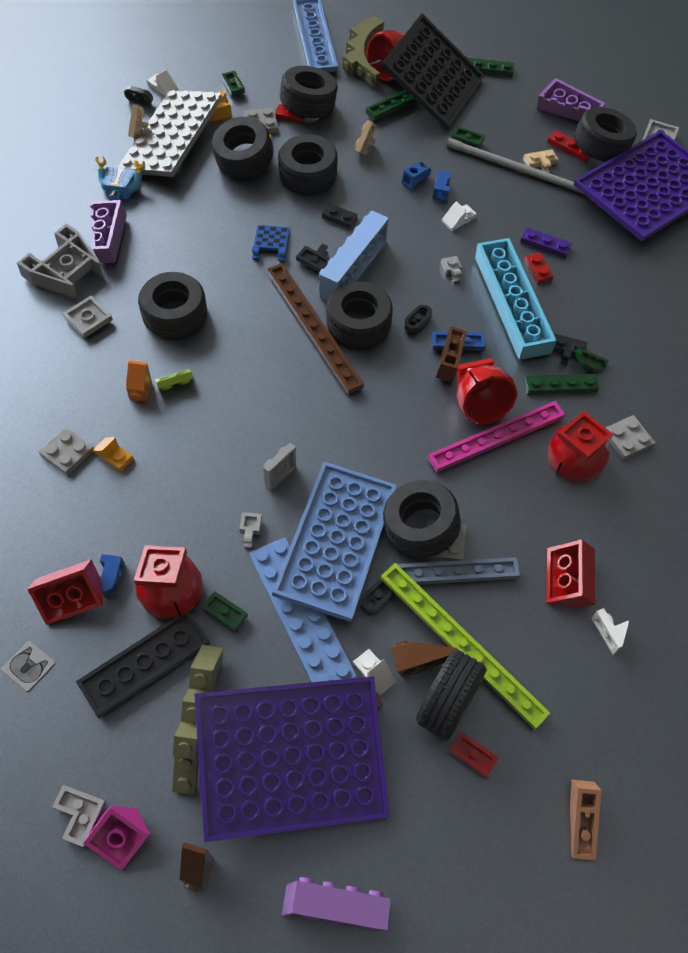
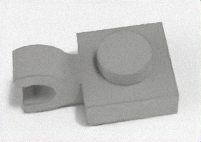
(452, 266)
(250, 525)

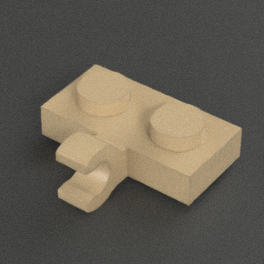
(136, 122)
(366, 137)
(541, 159)

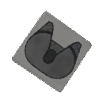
(28, 665)

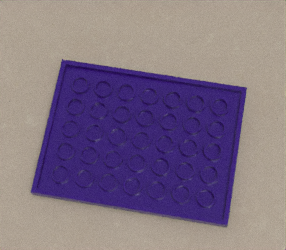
(642, 185)
(289, 757)

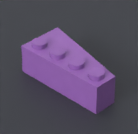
(566, 100)
(107, 228)
(336, 905)

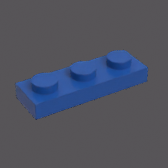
(472, 341)

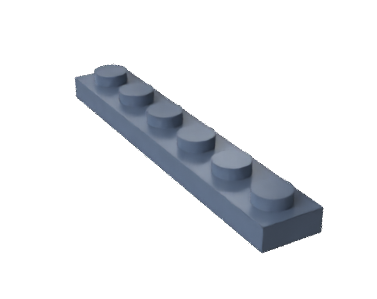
(462, 570)

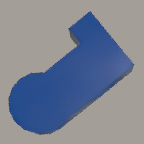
(415, 174)
(441, 186)
(111, 574)

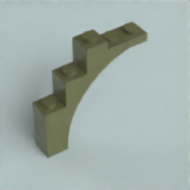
(354, 60)
(202, 679)

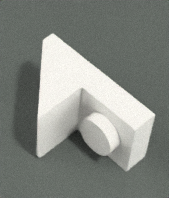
(162, 83)
(458, 216)
(612, 635)
(371, 666)

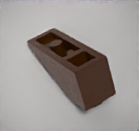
(451, 354)
(416, 656)
(195, 867)

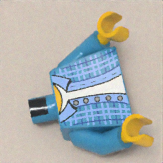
(119, 181)

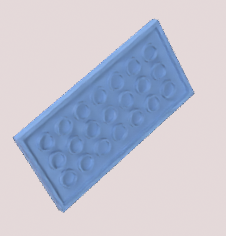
(334, 542)

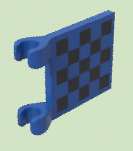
(271, 238)

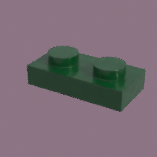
(233, 83)
(468, 137)
(224, 611)

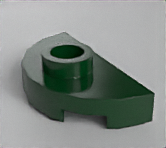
(590, 361)

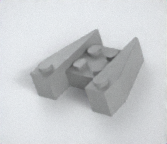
(63, 266)

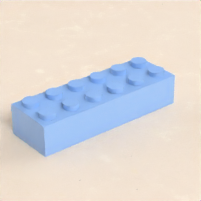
(354, 254)

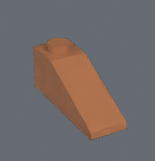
(584, 819)

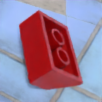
(571, 575)
(67, 592)

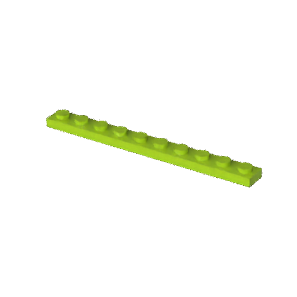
(455, 636)

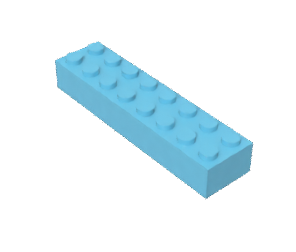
(515, 299)

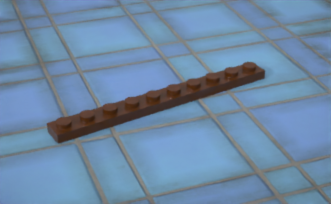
(315, 329)

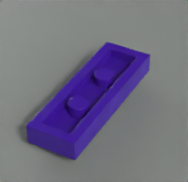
(546, 242)

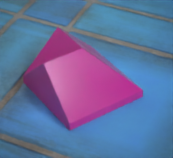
(118, 835)

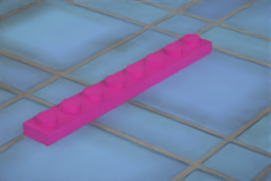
(495, 436)

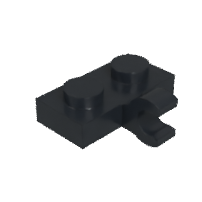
(314, 259)
(567, 347)

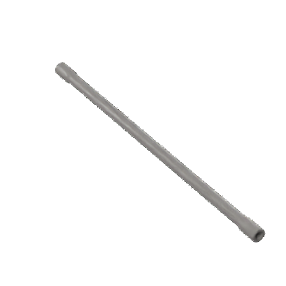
(459, 146)

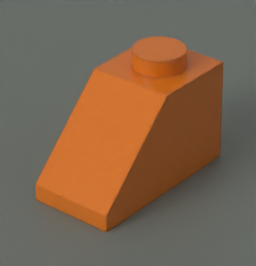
(138, 381)

